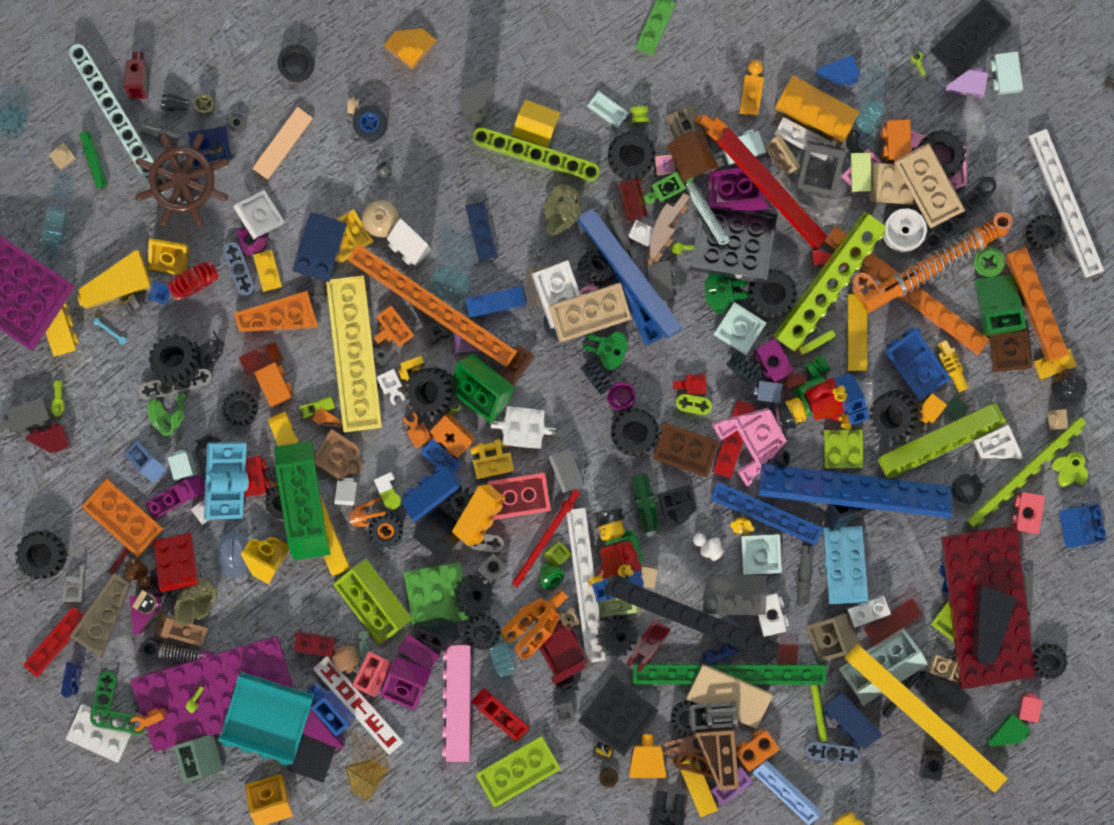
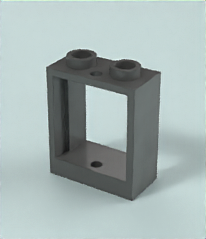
(823, 149)

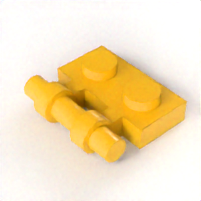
(491, 465)

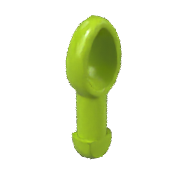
(58, 403)

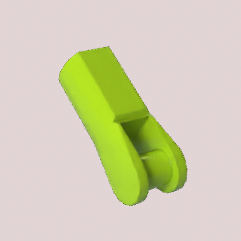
(325, 403)

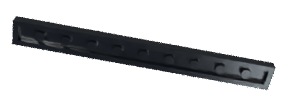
(691, 617)

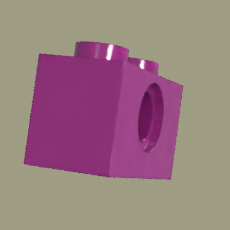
(773, 349)

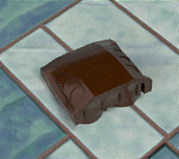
(692, 155)

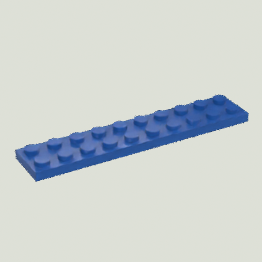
(855, 491)

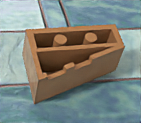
(721, 756)

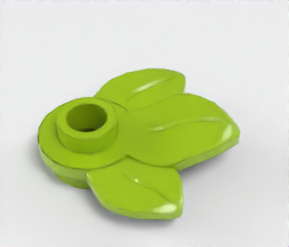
(1069, 472)

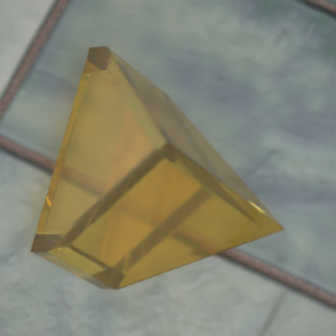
(365, 777)

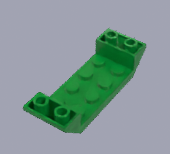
(301, 500)

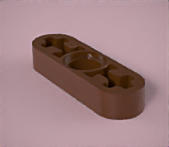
(692, 766)

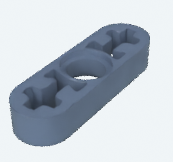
(239, 253)
(847, 749)

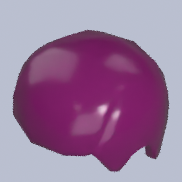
(621, 396)

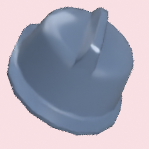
(229, 554)

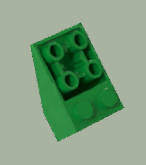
(999, 305)

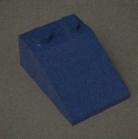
(320, 247)

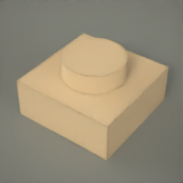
(62, 156)
(1057, 419)

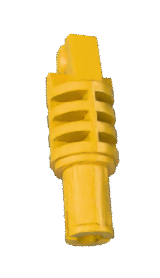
(952, 365)

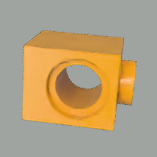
(931, 408)

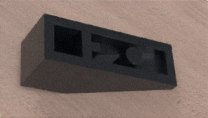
(841, 516)

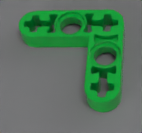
(105, 709)

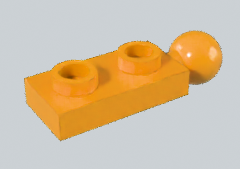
(752, 89)

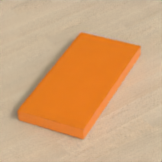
(122, 517)

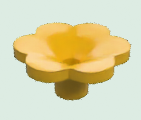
(742, 526)

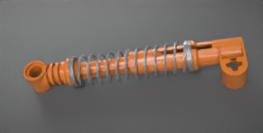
(900, 283)

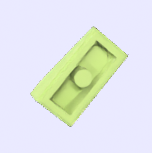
(616, 607)

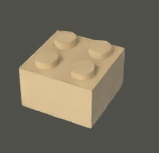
(888, 185)

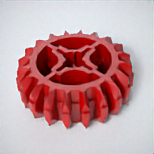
(193, 280)

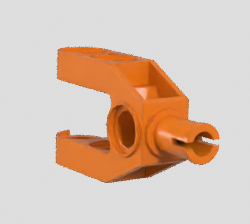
(547, 619)

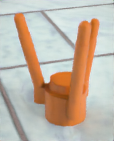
(359, 516)

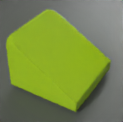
(557, 554)

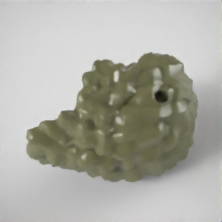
(562, 208)
(194, 601)

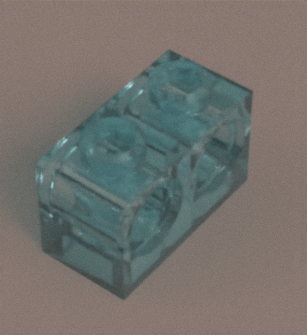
(54, 227)

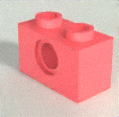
(1035, 503)
(372, 674)

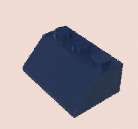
(851, 720)

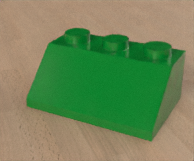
(481, 388)

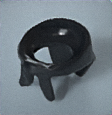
(210, 358)
(201, 442)
(959, 493)

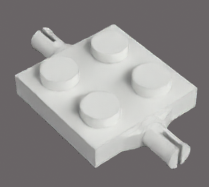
(523, 427)

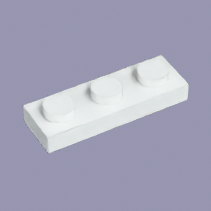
(799, 135)

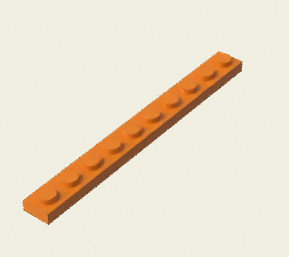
(918, 299)
(432, 305)

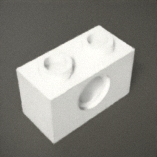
(868, 611)
(777, 625)

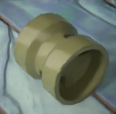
(204, 104)

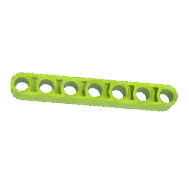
(529, 147)
(941, 441)

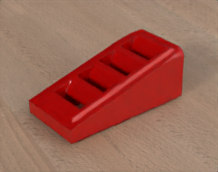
(820, 258)

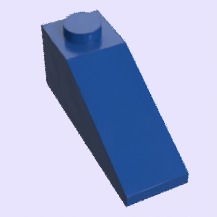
(495, 302)

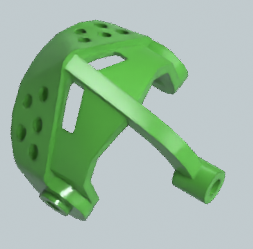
(158, 415)

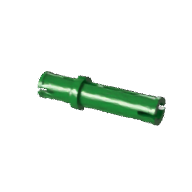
(93, 159)

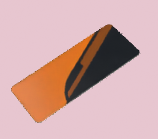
(328, 421)

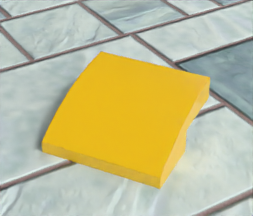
(354, 235)

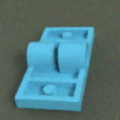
(225, 480)
(845, 565)

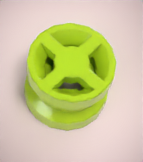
(639, 115)

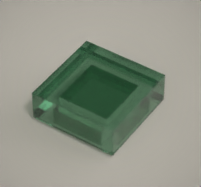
(956, 408)

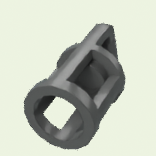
(712, 721)

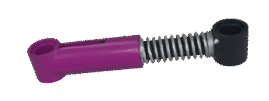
(164, 651)

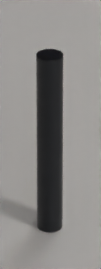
(909, 683)

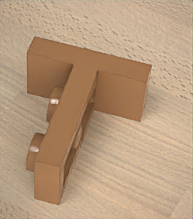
(190, 633)

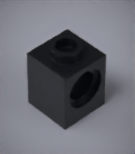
(932, 774)

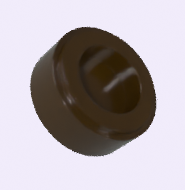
(608, 777)

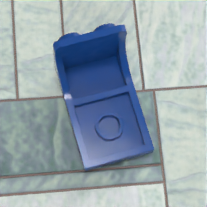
(916, 363)

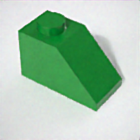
(1009, 732)

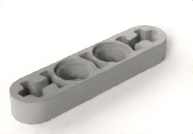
(153, 395)

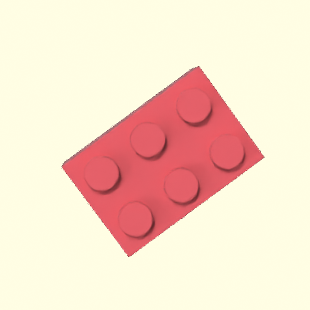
(523, 495)

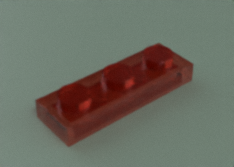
(894, 622)

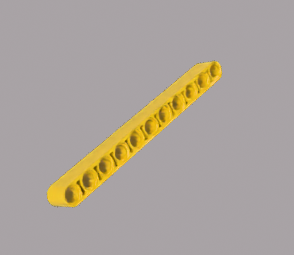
(925, 718)

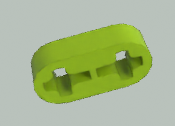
(692, 409)

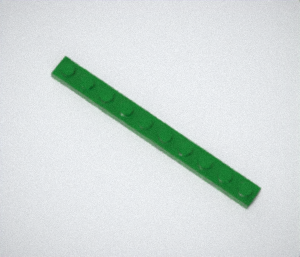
(751, 673)

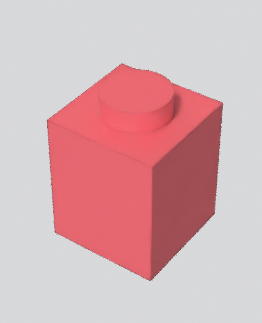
(1029, 707)

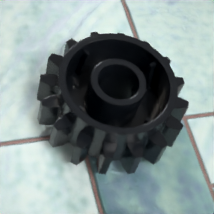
(464, 599)
(607, 639)

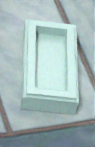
(608, 109)

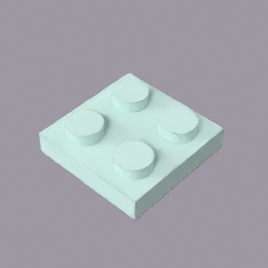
(739, 328)
(761, 554)

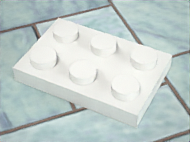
(555, 285)
(101, 741)

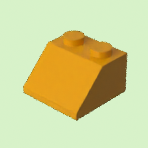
(268, 800)

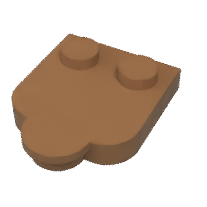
(338, 456)

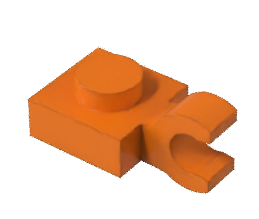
(713, 126)
(153, 716)

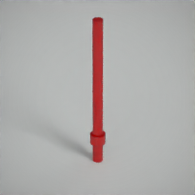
(566, 507)

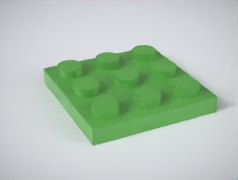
(432, 592)

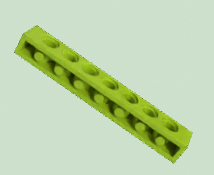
(819, 284)

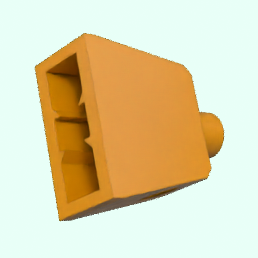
(647, 760)

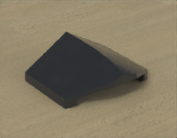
(677, 504)

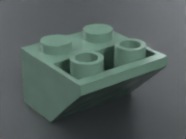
(198, 758)

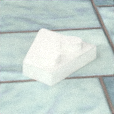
(998, 444)

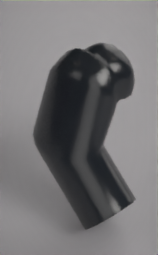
(852, 142)

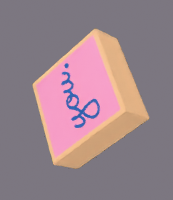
(664, 165)

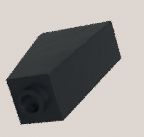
(990, 622)

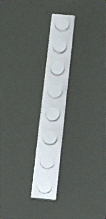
(1065, 203)
(583, 571)

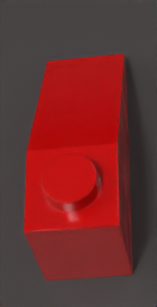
(499, 714)

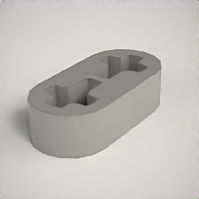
(489, 548)

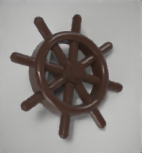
(183, 179)

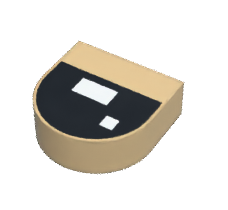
(145, 602)

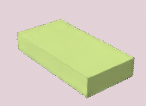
(860, 172)

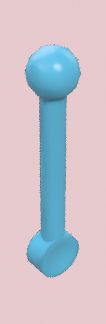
(122, 340)

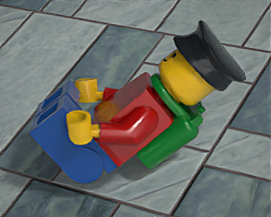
(823, 400)
(618, 559)

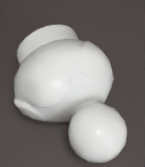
(710, 548)

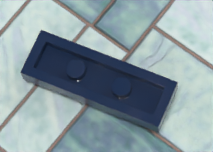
(481, 231)

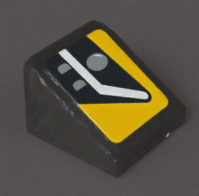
(603, 752)

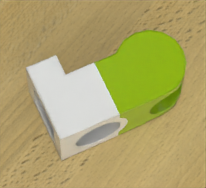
(387, 492)

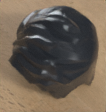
(1069, 386)

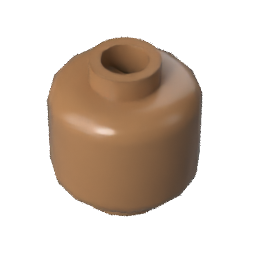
(346, 658)

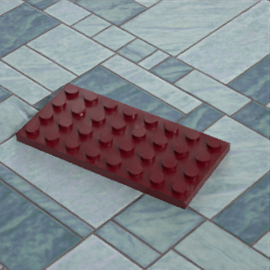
(993, 561)

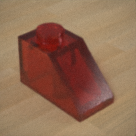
(260, 358)

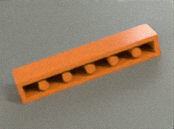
(1036, 305)

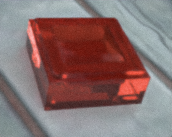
(787, 654)

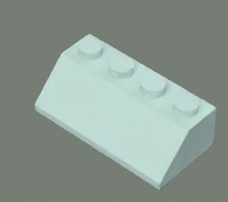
(895, 654)

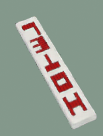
(358, 705)

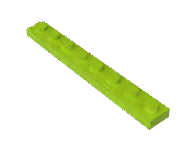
(1020, 478)

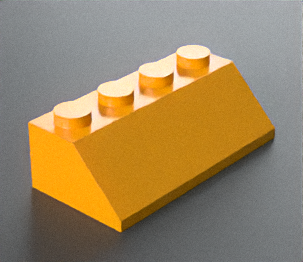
(817, 110)

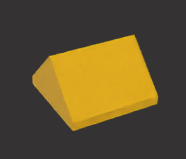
(536, 123)
(168, 256)

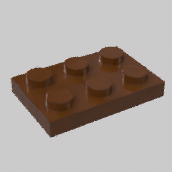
(686, 450)

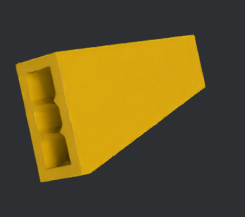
(116, 282)

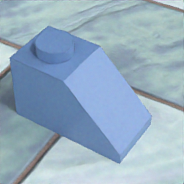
(145, 462)

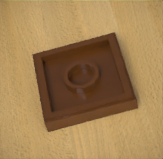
(1010, 351)

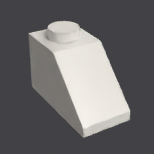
(346, 492)

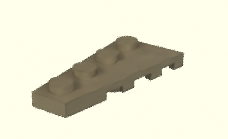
(99, 621)

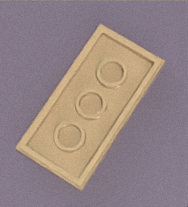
(929, 185)
(589, 312)
(718, 687)

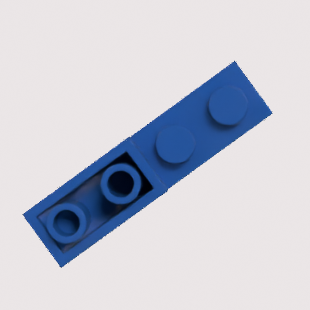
(648, 330)

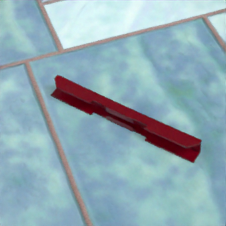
(117, 563)

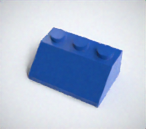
(430, 491)

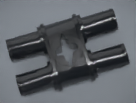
(659, 812)

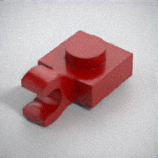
(694, 384)

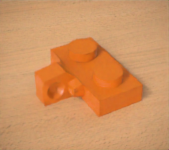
(392, 328)

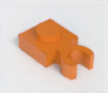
(418, 433)

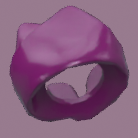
(257, 247)

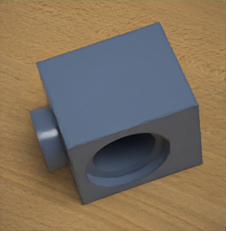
(768, 392)

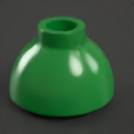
(551, 576)

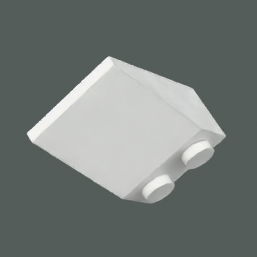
(408, 243)

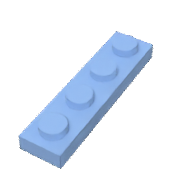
(787, 792)

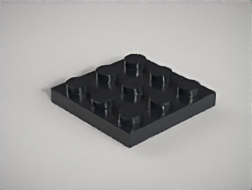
(618, 715)

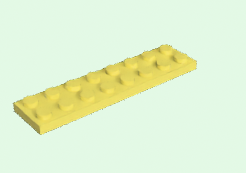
(354, 354)

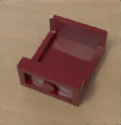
(564, 653)

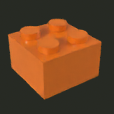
(896, 140)

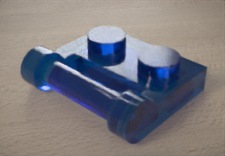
(212, 139)
(72, 672)

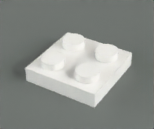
(259, 214)

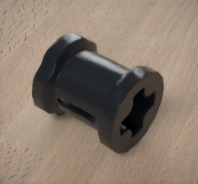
(567, 686)

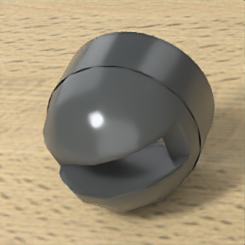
(383, 169)

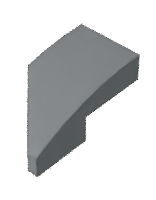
(74, 586)

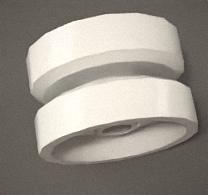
(915, 226)

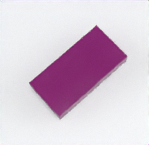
(419, 652)

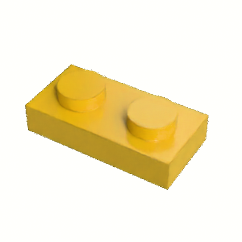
(267, 270)
(1045, 370)

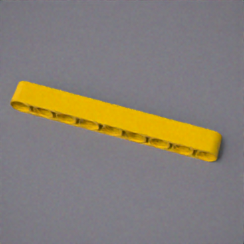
(284, 435)

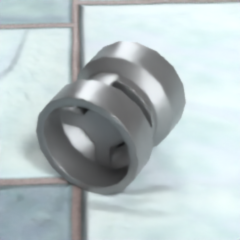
(125, 307)

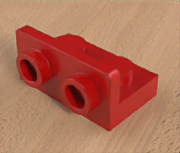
(257, 482)

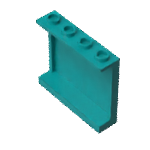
(266, 718)

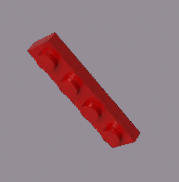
(731, 444)
(53, 643)

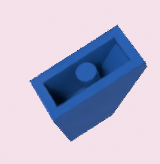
(841, 72)

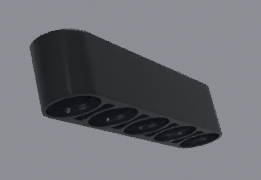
(969, 209)

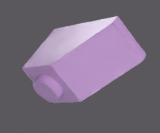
(970, 82)

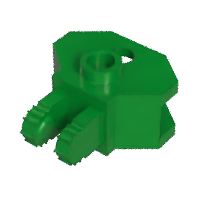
(724, 292)
(606, 349)

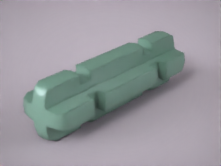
(363, 646)

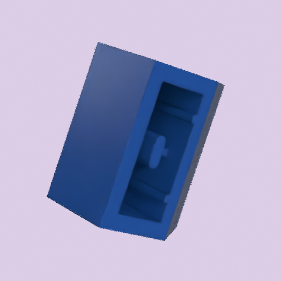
(1082, 525)

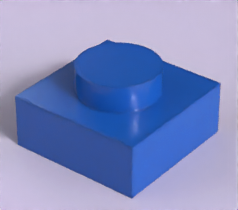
(159, 293)

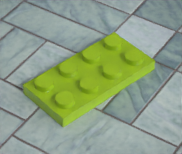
(518, 771)

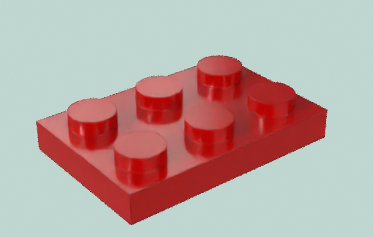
(175, 562)

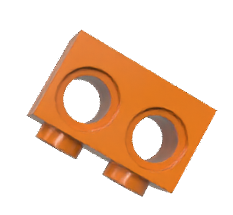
(759, 754)

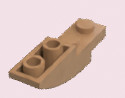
(663, 229)

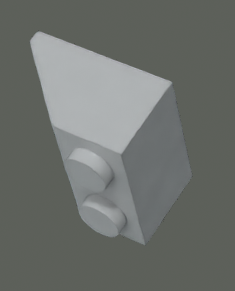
(566, 470)

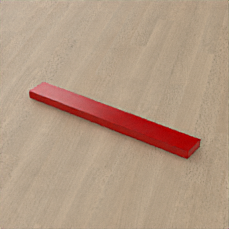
(771, 188)

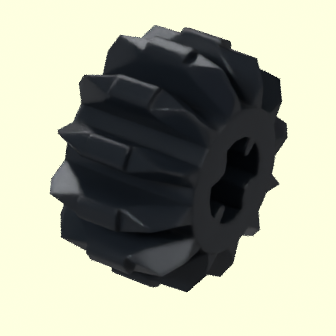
(454, 504)

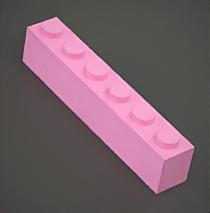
(458, 703)

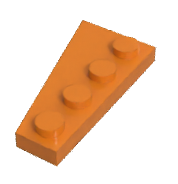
(282, 314)

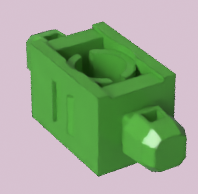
(656, 194)

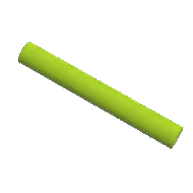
(819, 713)

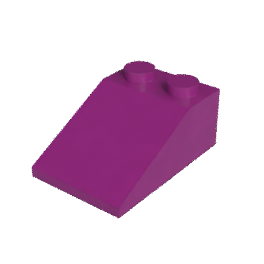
(735, 191)

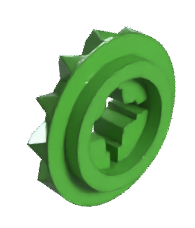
(998, 261)

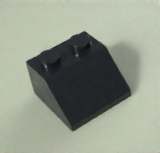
(437, 534)

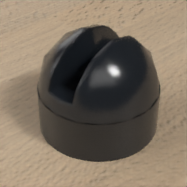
(782, 458)

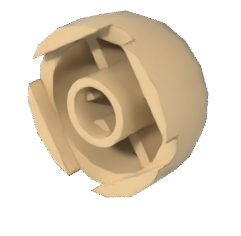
(380, 218)

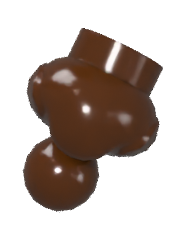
(137, 571)

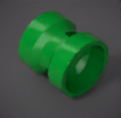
(817, 367)

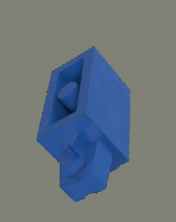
(330, 709)

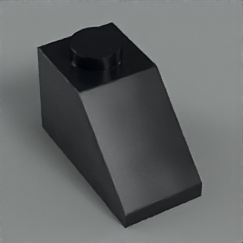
(437, 632)

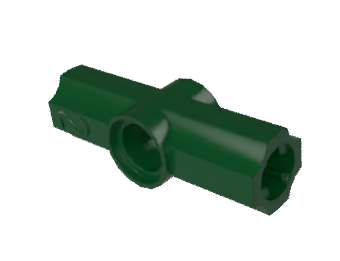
(645, 503)

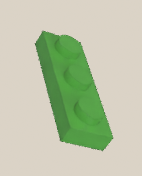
(655, 26)

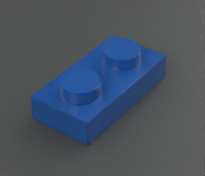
(437, 454)

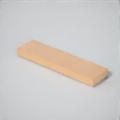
(282, 143)

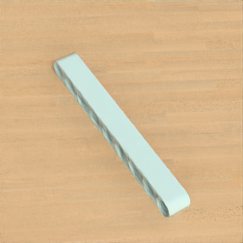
(111, 112)

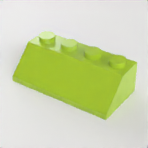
(372, 601)

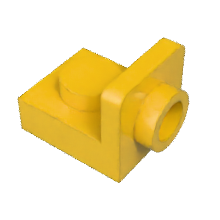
(413, 364)

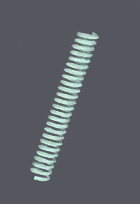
(719, 237)

